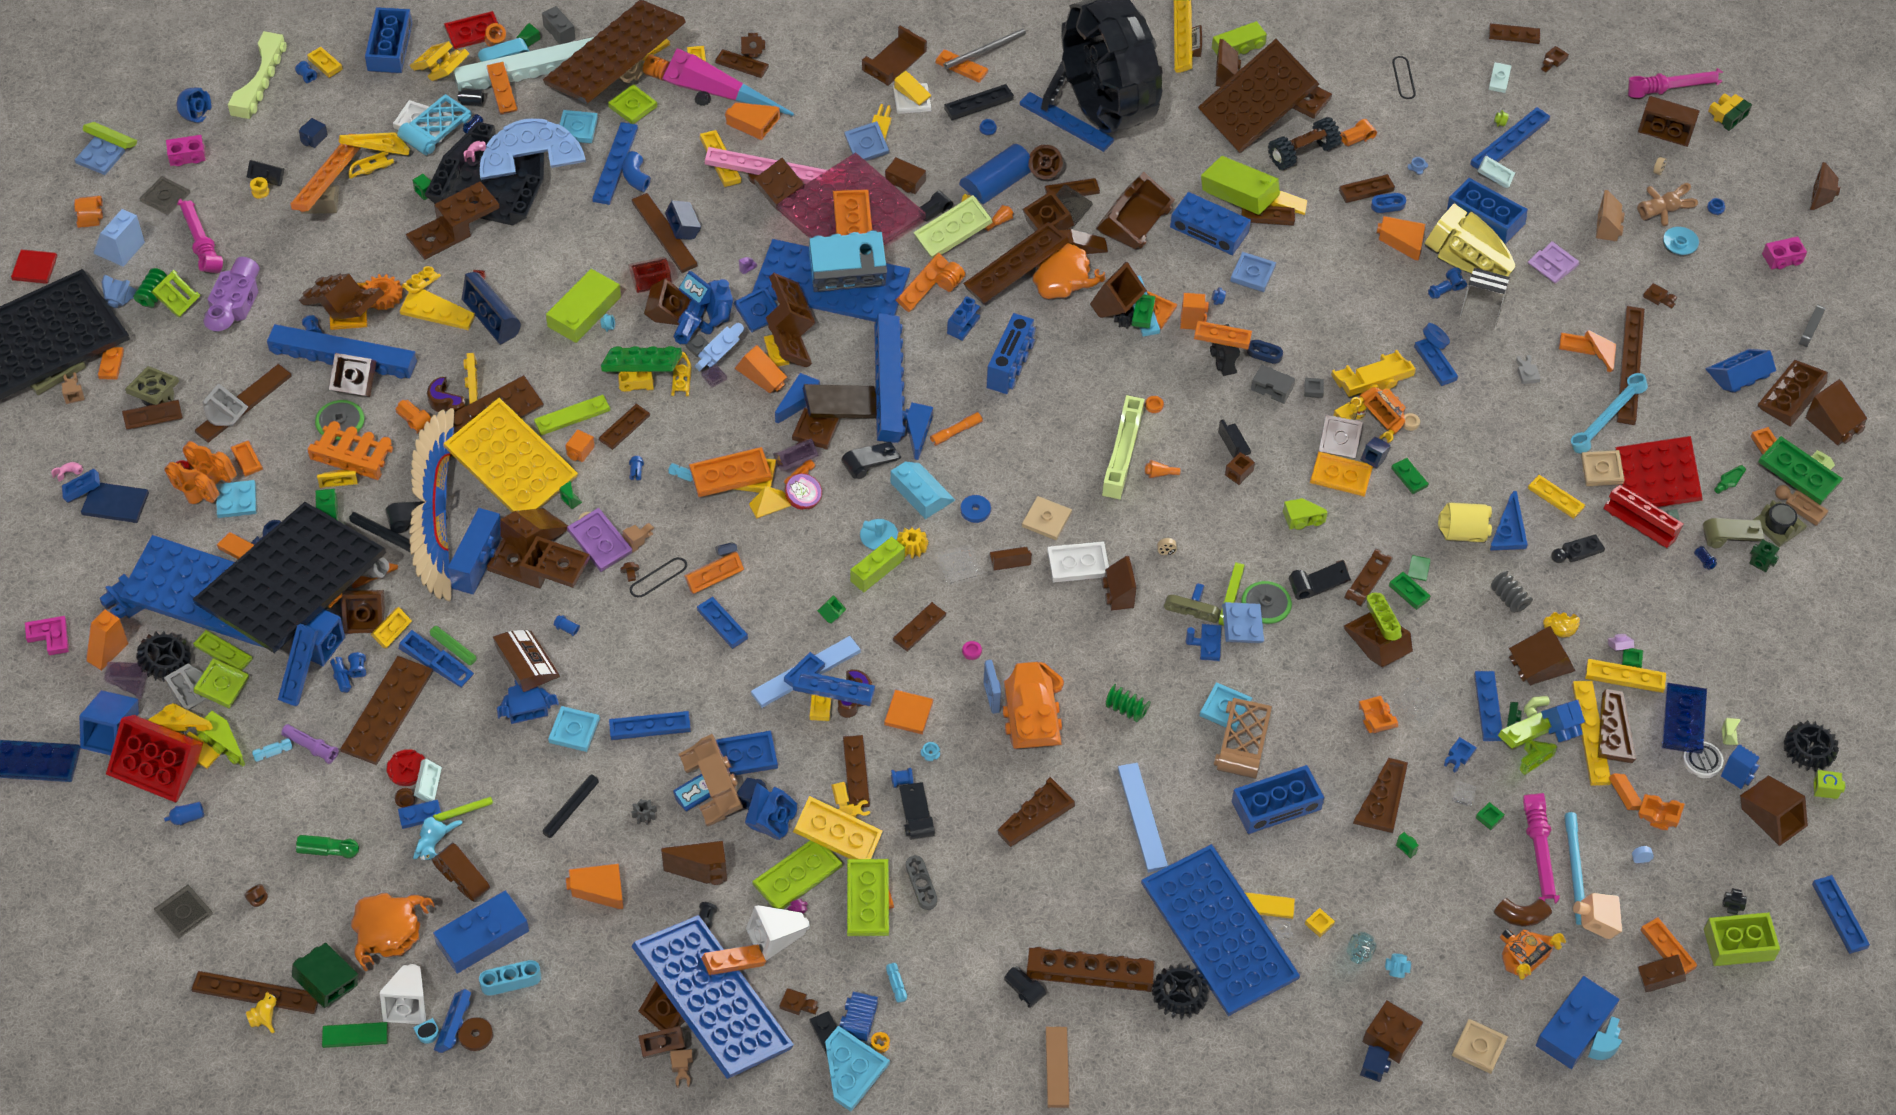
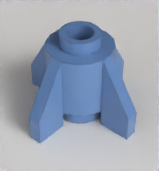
(118, 292)

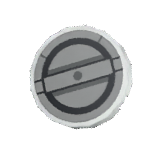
(1705, 764)

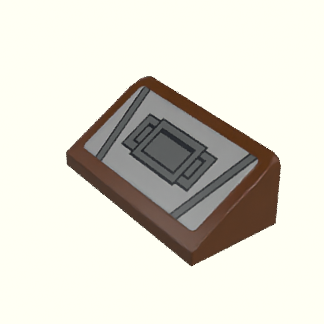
(1197, 41)

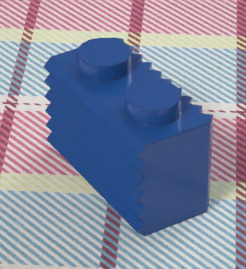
(1741, 767)
(859, 1015)

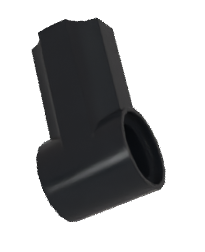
(938, 203)
(1027, 990)

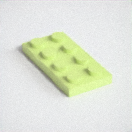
(953, 227)

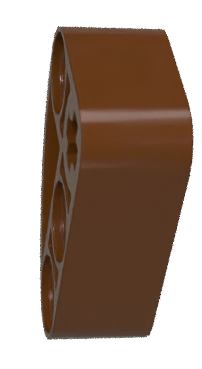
(458, 868)

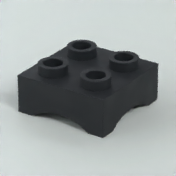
(1225, 357)

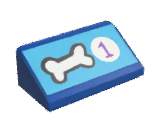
(696, 289)
(692, 793)

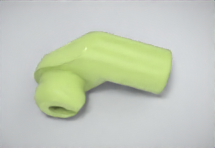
(1530, 707)

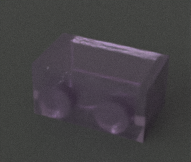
(795, 454)

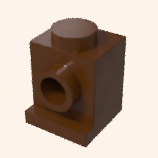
(1239, 468)

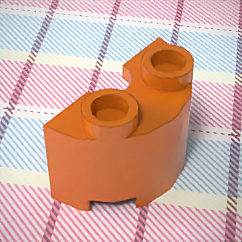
(88, 211)
(1377, 715)
(1660, 813)

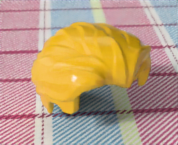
(1562, 624)

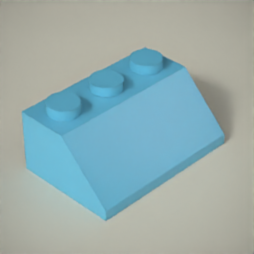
(920, 488)

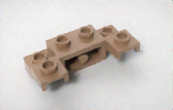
(719, 781)

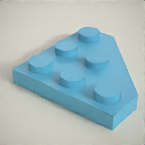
(852, 1067)

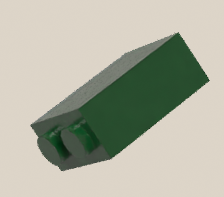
(324, 975)

